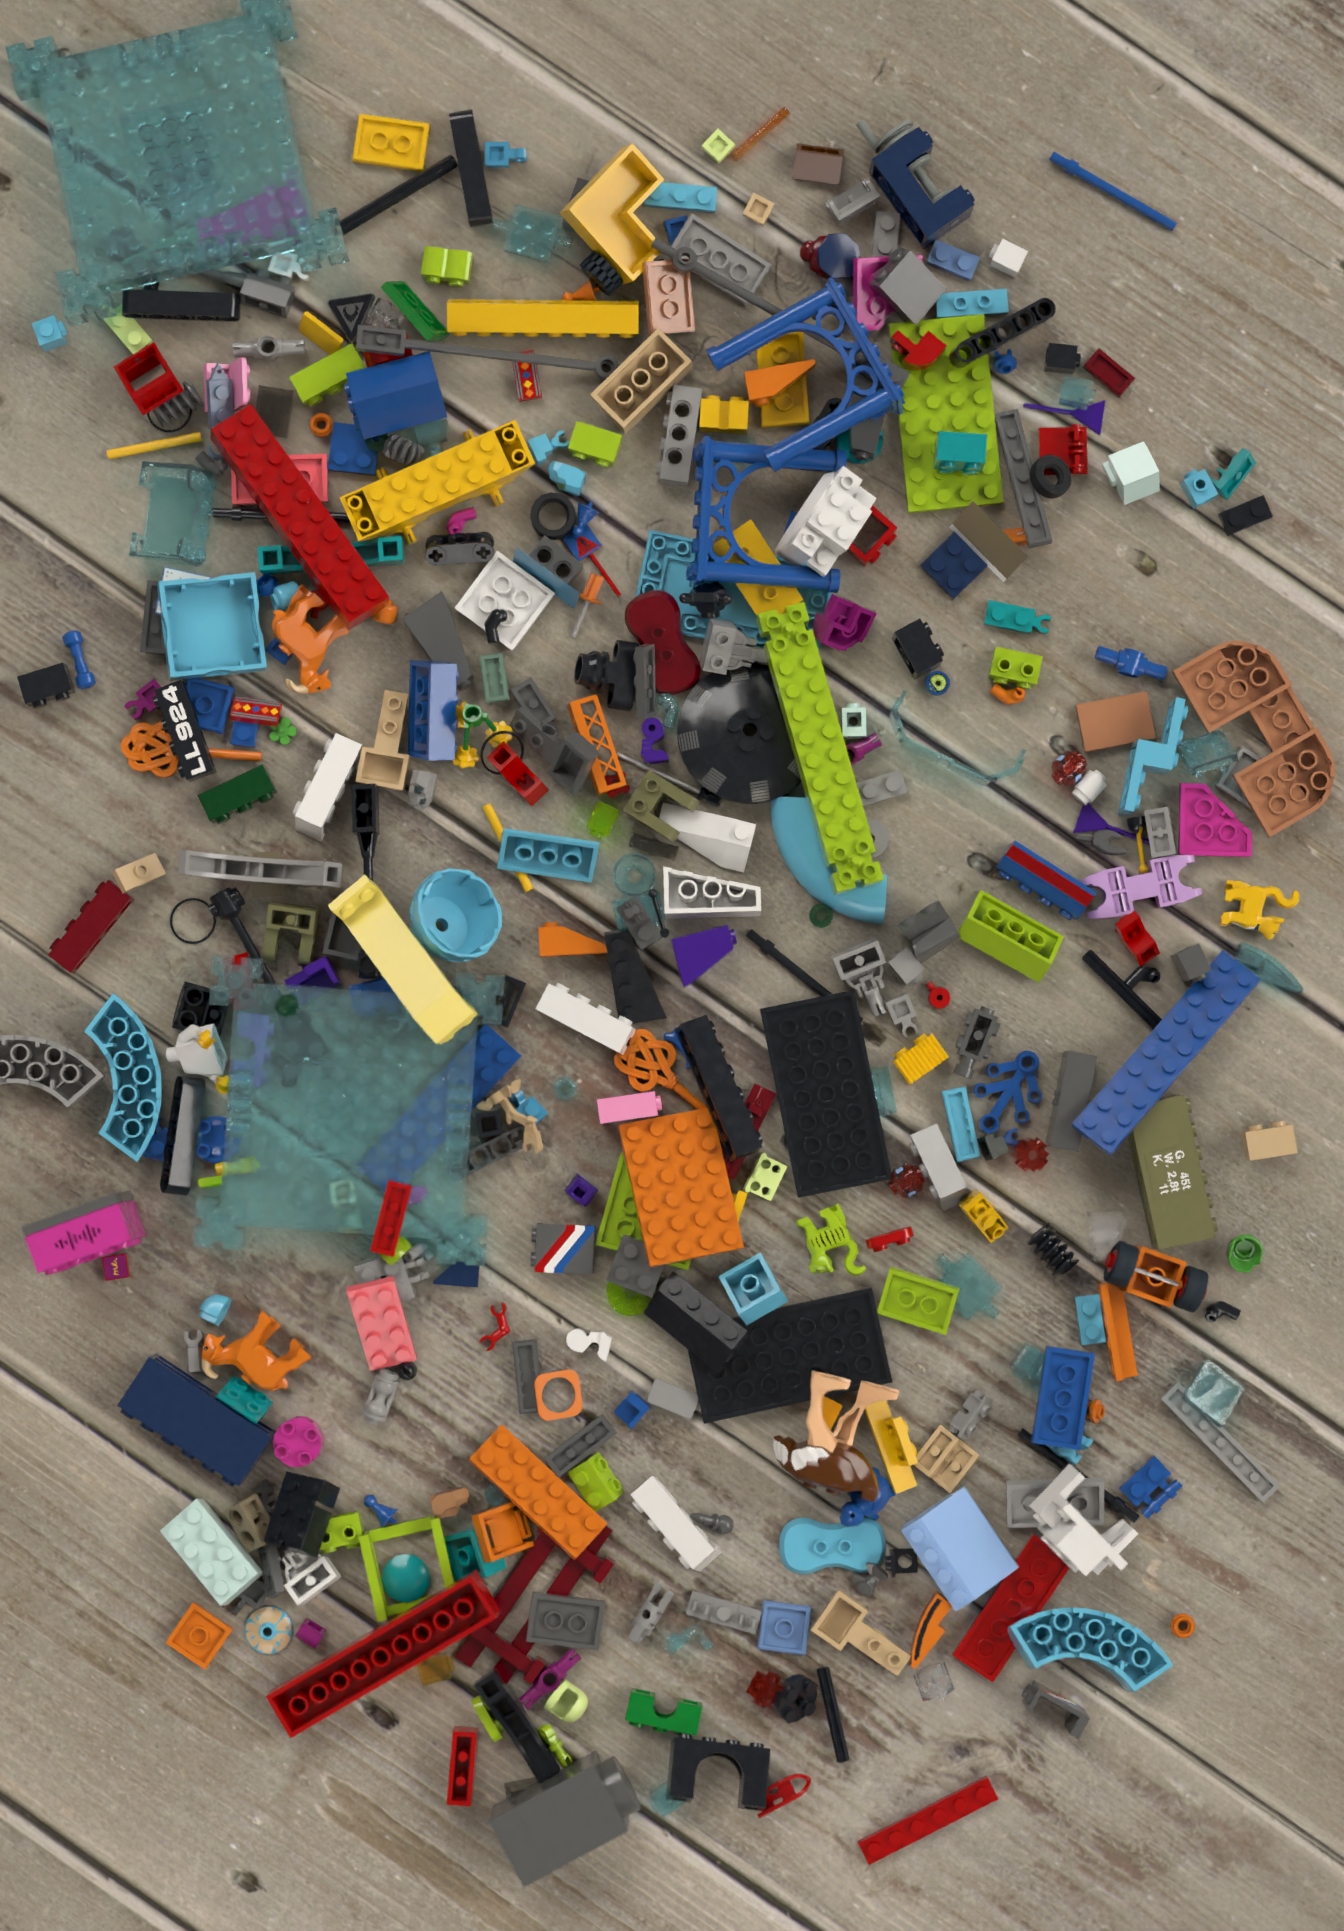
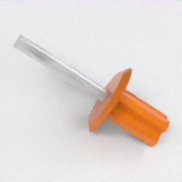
(589, 595)

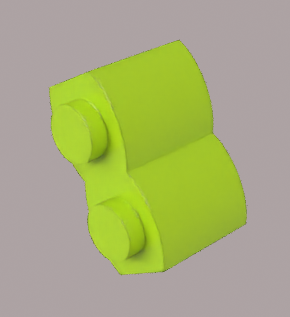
(446, 266)

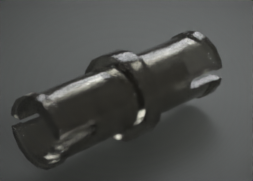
(653, 846)

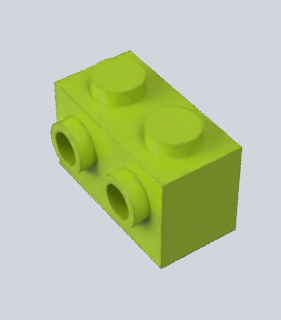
(1015, 667)
(343, 1530)

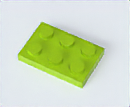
(918, 1300)

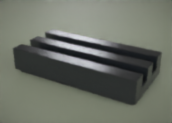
(516, 1000)

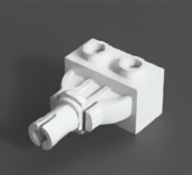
(307, 1575)

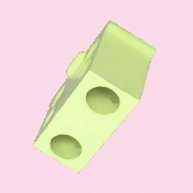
(763, 1176)

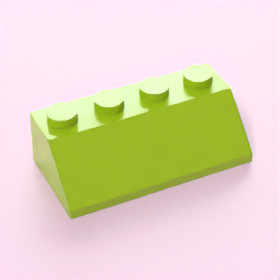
(1010, 936)

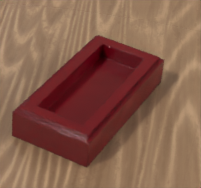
(1108, 372)

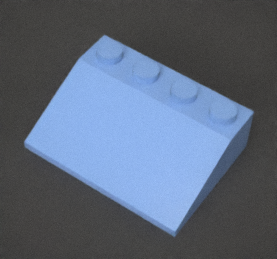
(959, 1548)

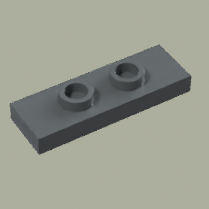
(526, 1371)

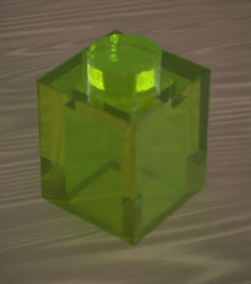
(602, 820)

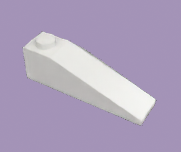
(713, 836)

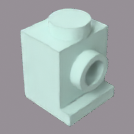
(858, 731)

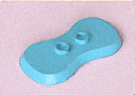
(813, 1545)

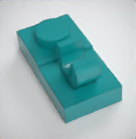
(1231, 478)

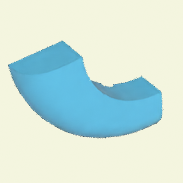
(804, 858)
(134, 1076)
(1093, 1637)

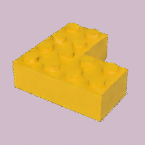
(605, 210)

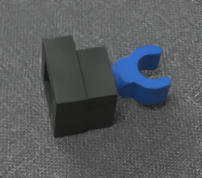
(996, 1146)

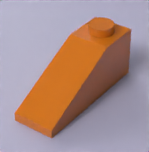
(770, 382)
(561, 941)

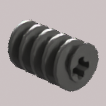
(178, 404)

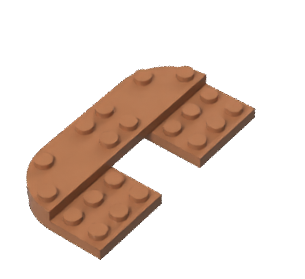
(1301, 766)

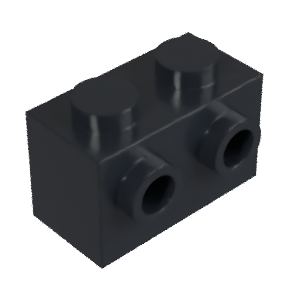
(46, 685)

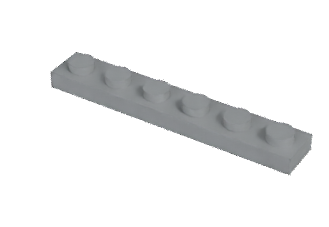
(1222, 1445)

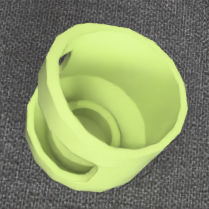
(567, 1702)

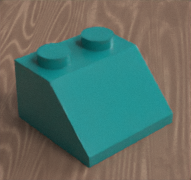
(466, 1555)

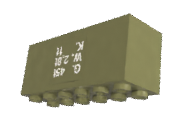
(1171, 1175)

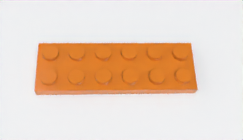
(537, 1492)

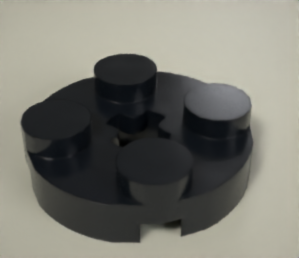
(796, 1698)

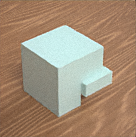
(1132, 473)

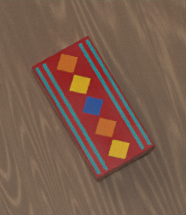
(527, 380)
(256, 711)

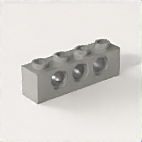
(679, 473)

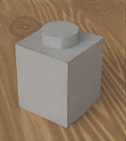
(906, 967)

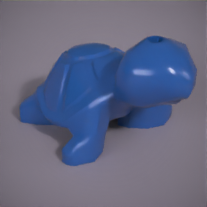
(854, 1511)

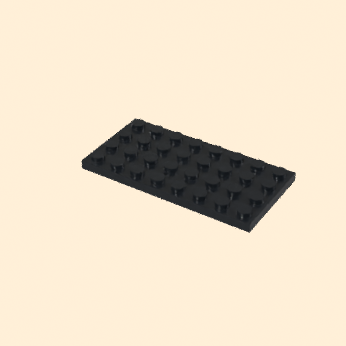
(826, 1093)
(784, 1346)

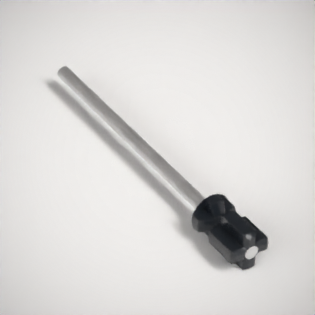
(710, 798)

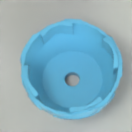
(463, 907)

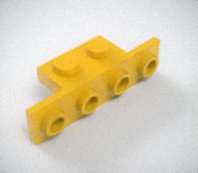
(893, 1445)

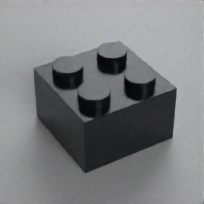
(917, 648)

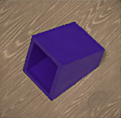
(702, 951)

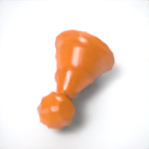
(585, 292)

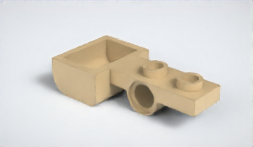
(383, 762)
(843, 1623)

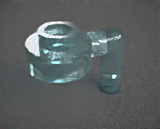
(677, 1641)

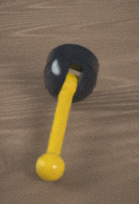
(1137, 826)

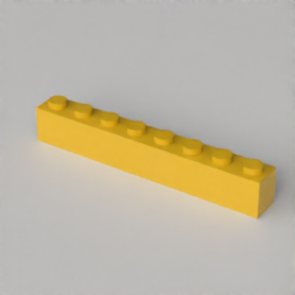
(542, 317)

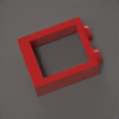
(154, 392)
(887, 539)

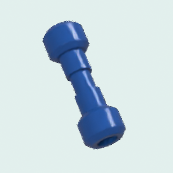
(73, 641)

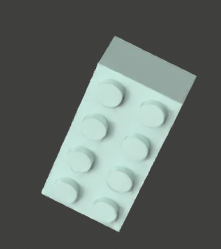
(211, 1551)

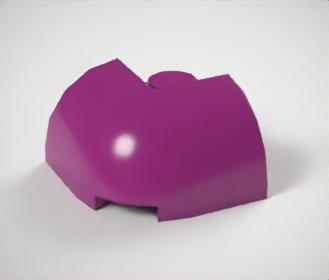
(842, 623)

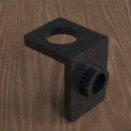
(892, 1565)

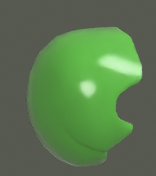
(1244, 1252)

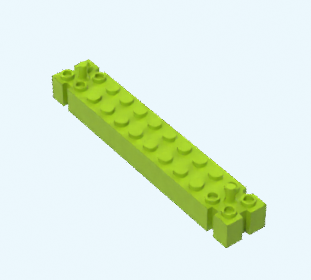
(819, 748)

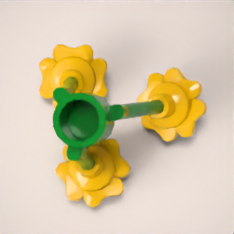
(471, 717)

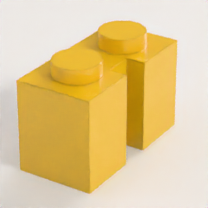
(724, 415)

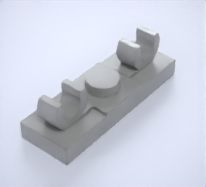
(723, 1612)

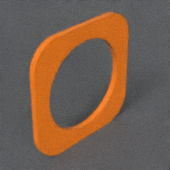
(539, 1384)

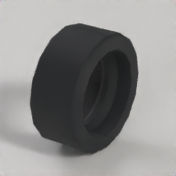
(555, 498)

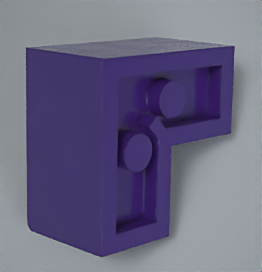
(317, 974)

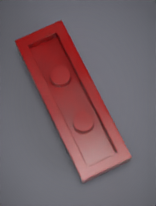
(391, 1218)

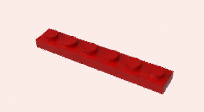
(927, 1820)

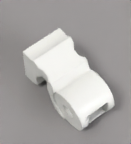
(579, 1341)

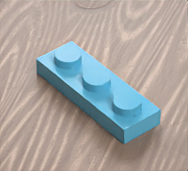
(683, 197)

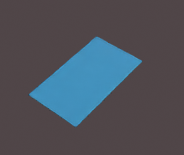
(547, 578)

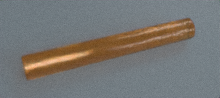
(760, 133)

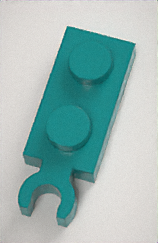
(1014, 618)

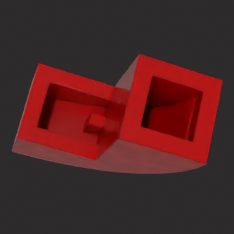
(517, 773)

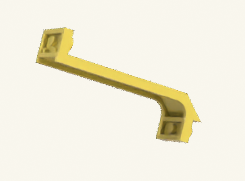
(402, 960)

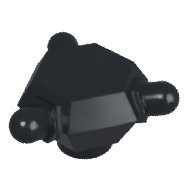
(707, 599)

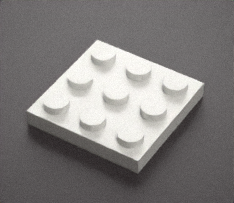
(508, 588)

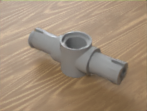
(255, 348)

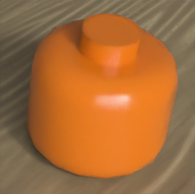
(386, 615)

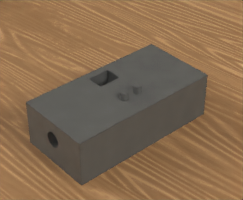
(1070, 1099)

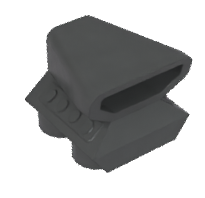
(929, 931)

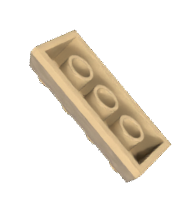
(641, 381)

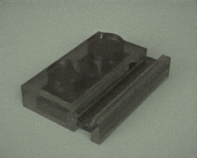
(275, 409)

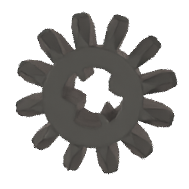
(402, 450)

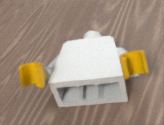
(201, 1054)

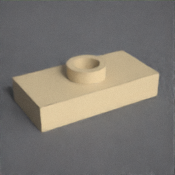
(138, 873)

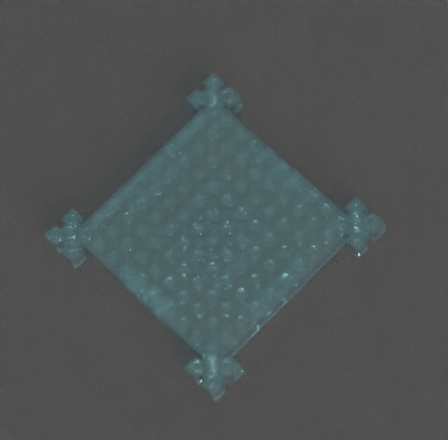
(176, 155)
(339, 1107)

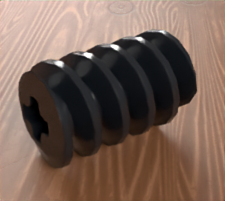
(1052, 1250)

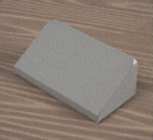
(673, 1398)

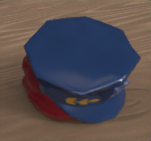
(831, 255)

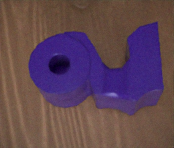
(653, 732)
(581, 1190)

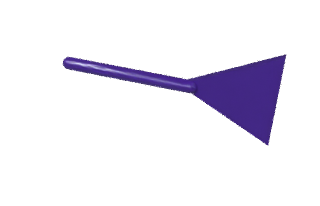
(1091, 417)
(1091, 821)

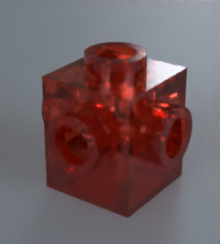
(1022, 1151)
(764, 1688)

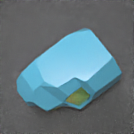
(567, 477)

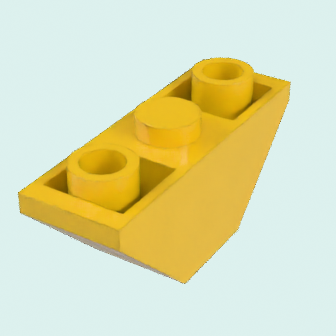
(983, 1215)

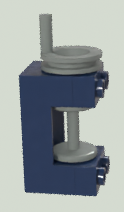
(901, 156)

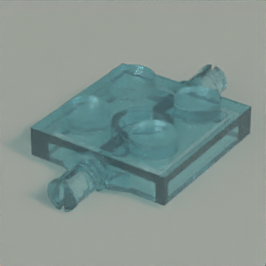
(532, 233)
(975, 1285)

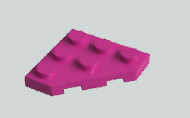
(869, 305)
(1209, 825)

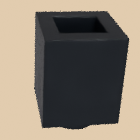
(1062, 358)
(489, 1123)

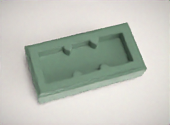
(494, 678)

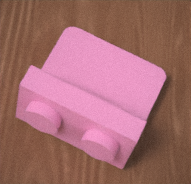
(239, 373)

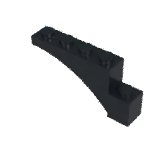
(517, 1724)

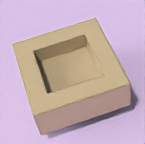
(758, 209)

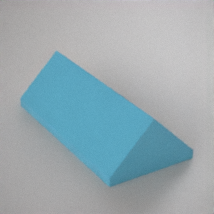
(547, 855)

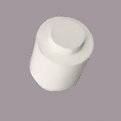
(1089, 787)

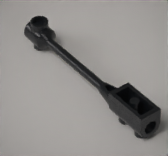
(366, 827)
(228, 906)

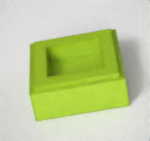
(210, 1181)

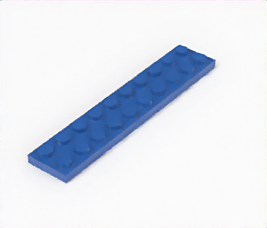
(1165, 1053)

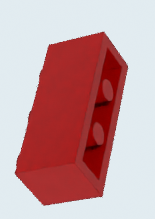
(462, 1766)

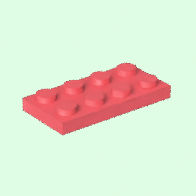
(311, 466)
(381, 1323)

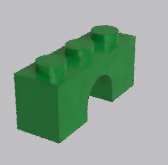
(642, 1712)

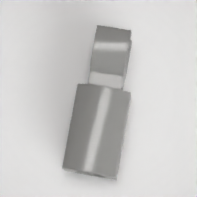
(194, 1352)

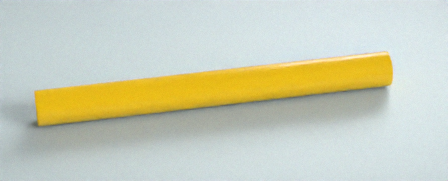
(154, 445)
(498, 828)

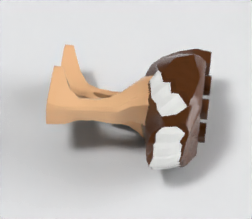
(829, 1457)

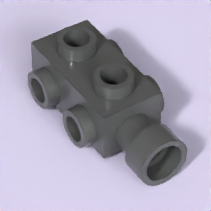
(979, 1037)

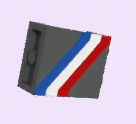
(563, 1248)
(1078, 1718)

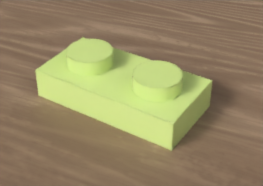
(128, 331)

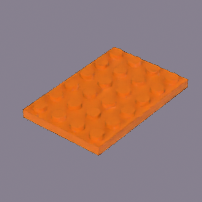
(680, 1187)

